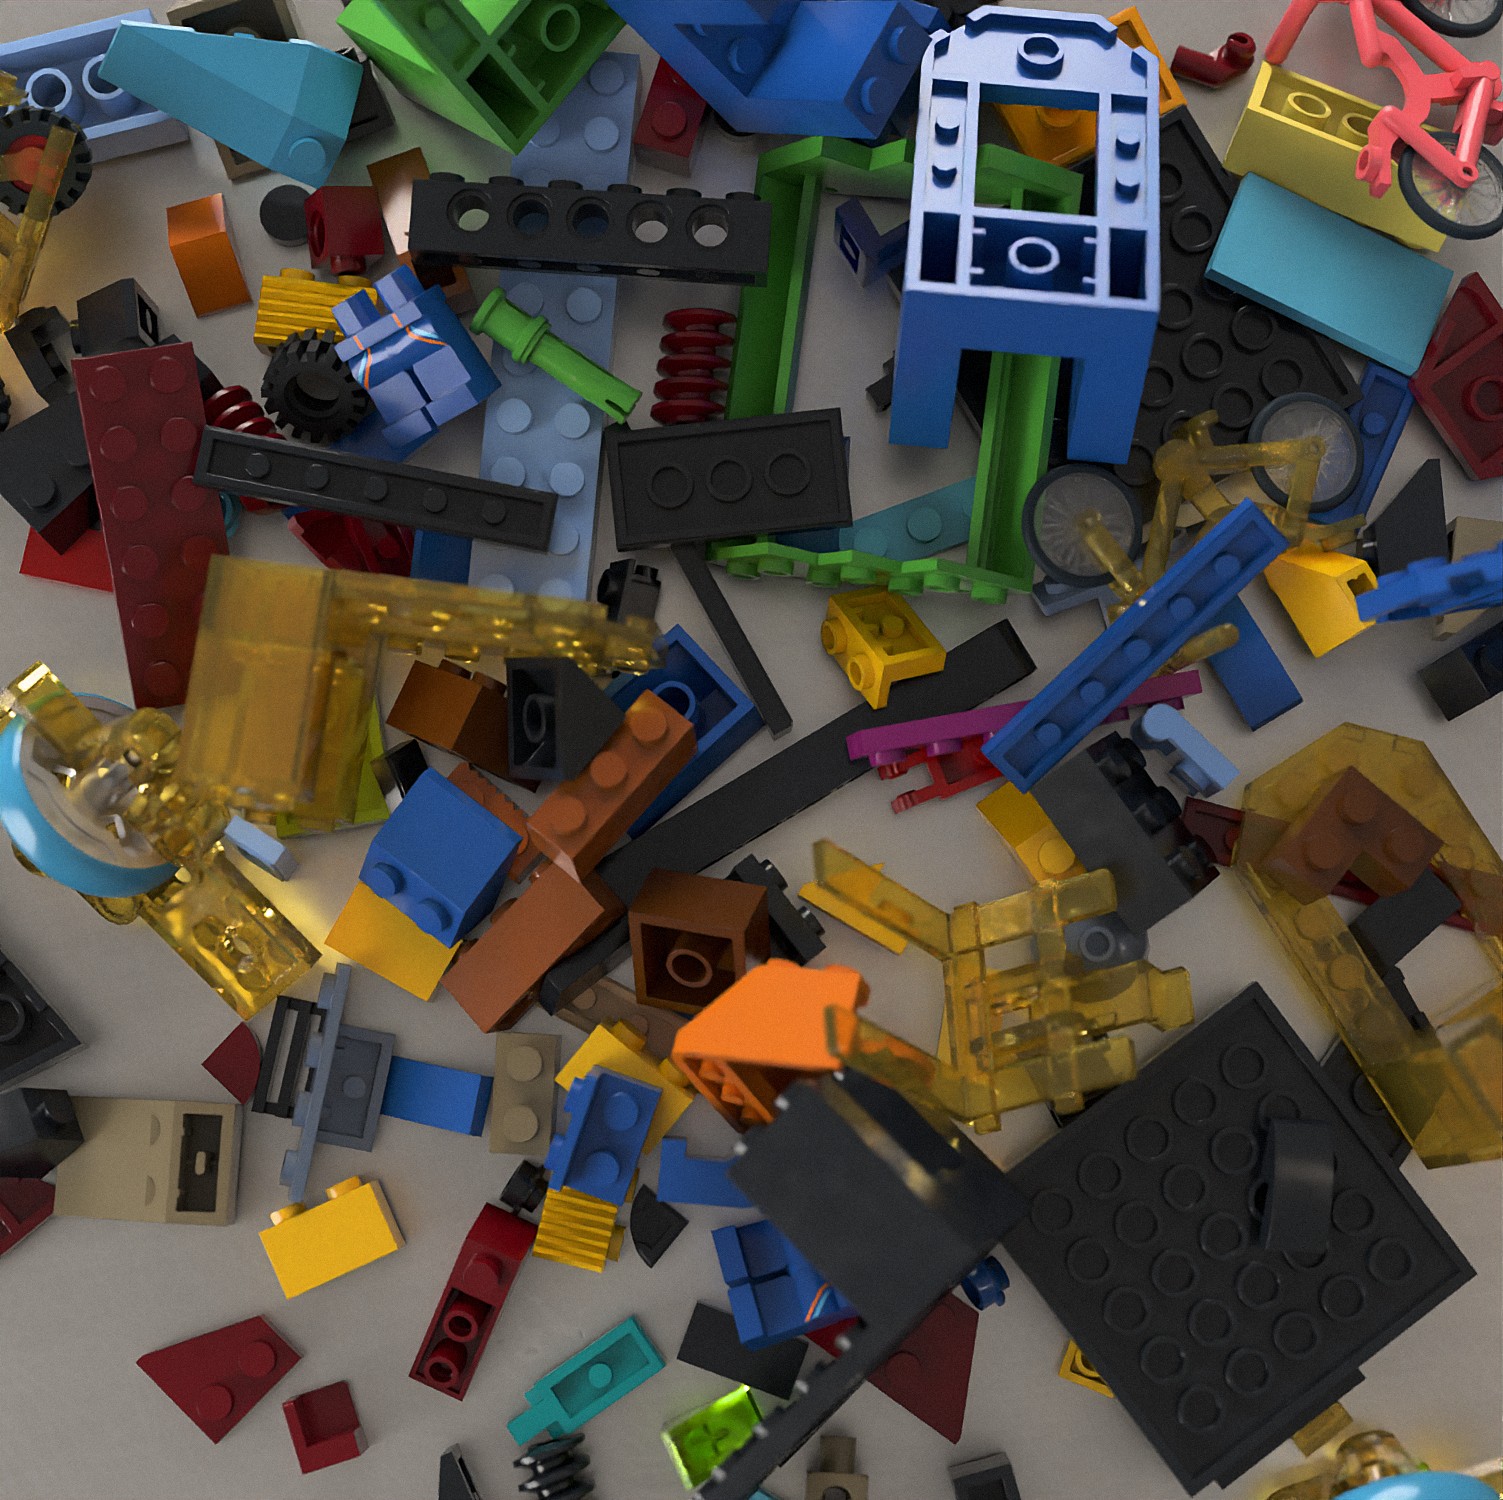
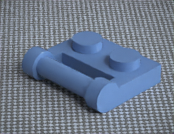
(1193, 758)

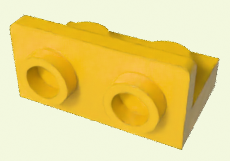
(878, 641)

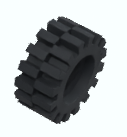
(298, 407)

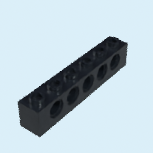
(617, 253)

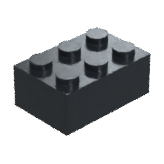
(1129, 826)

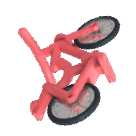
(1442, 174)

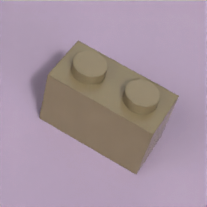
(525, 1093)

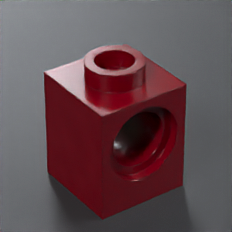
(344, 229)

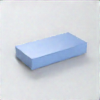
(260, 849)

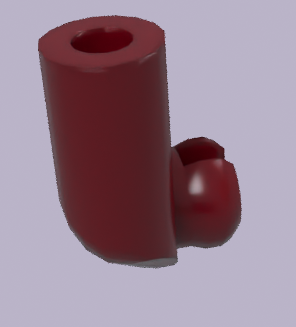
(1219, 65)

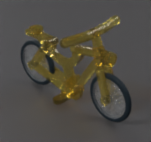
(1089, 528)

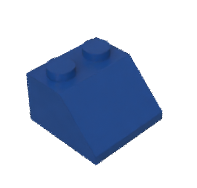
(441, 859)

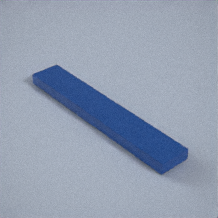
(1135, 645)

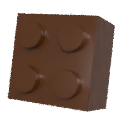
(695, 938)

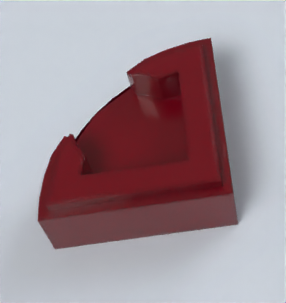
(237, 1063)

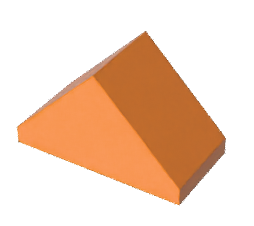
(207, 255)

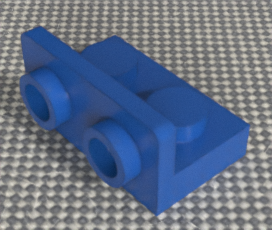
(603, 1135)

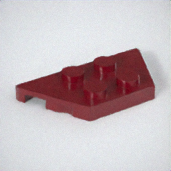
(1463, 379)
(928, 1369)

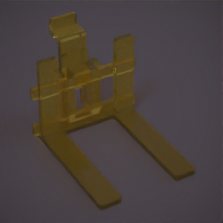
(1066, 1007)

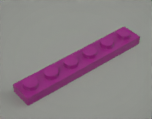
(944, 733)

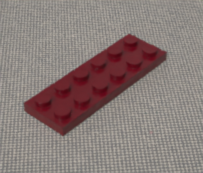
(158, 529)

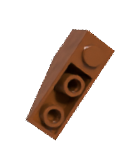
(394, 185)

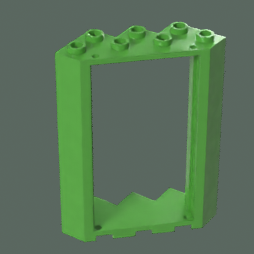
(1019, 384)

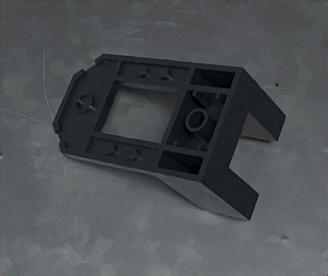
(890, 1216)

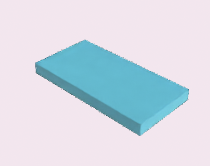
(1329, 274)

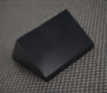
(555, 718)

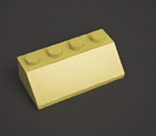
(1310, 144)

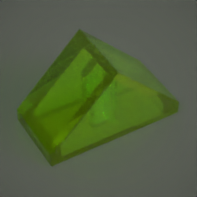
(709, 1434)

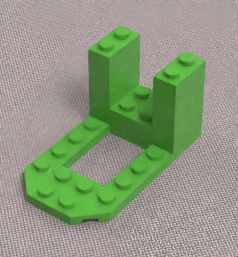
(484, 61)

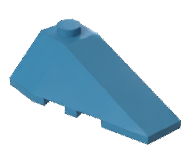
(258, 96)

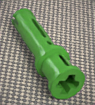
(533, 342)

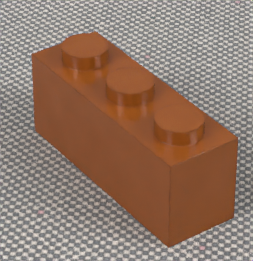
(615, 787)
(530, 935)

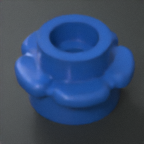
(986, 1284)

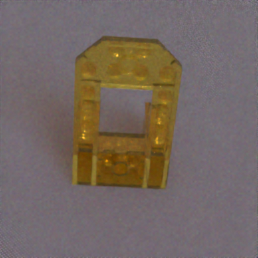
(295, 664)
(1449, 1074)

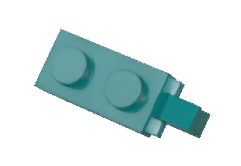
(588, 1382)

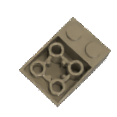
(152, 1161)

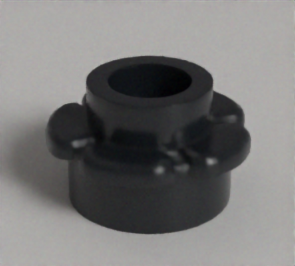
(525, 1188)

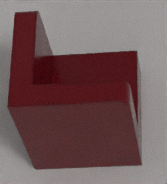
(325, 1426)

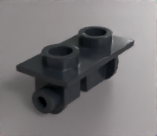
(628, 594)

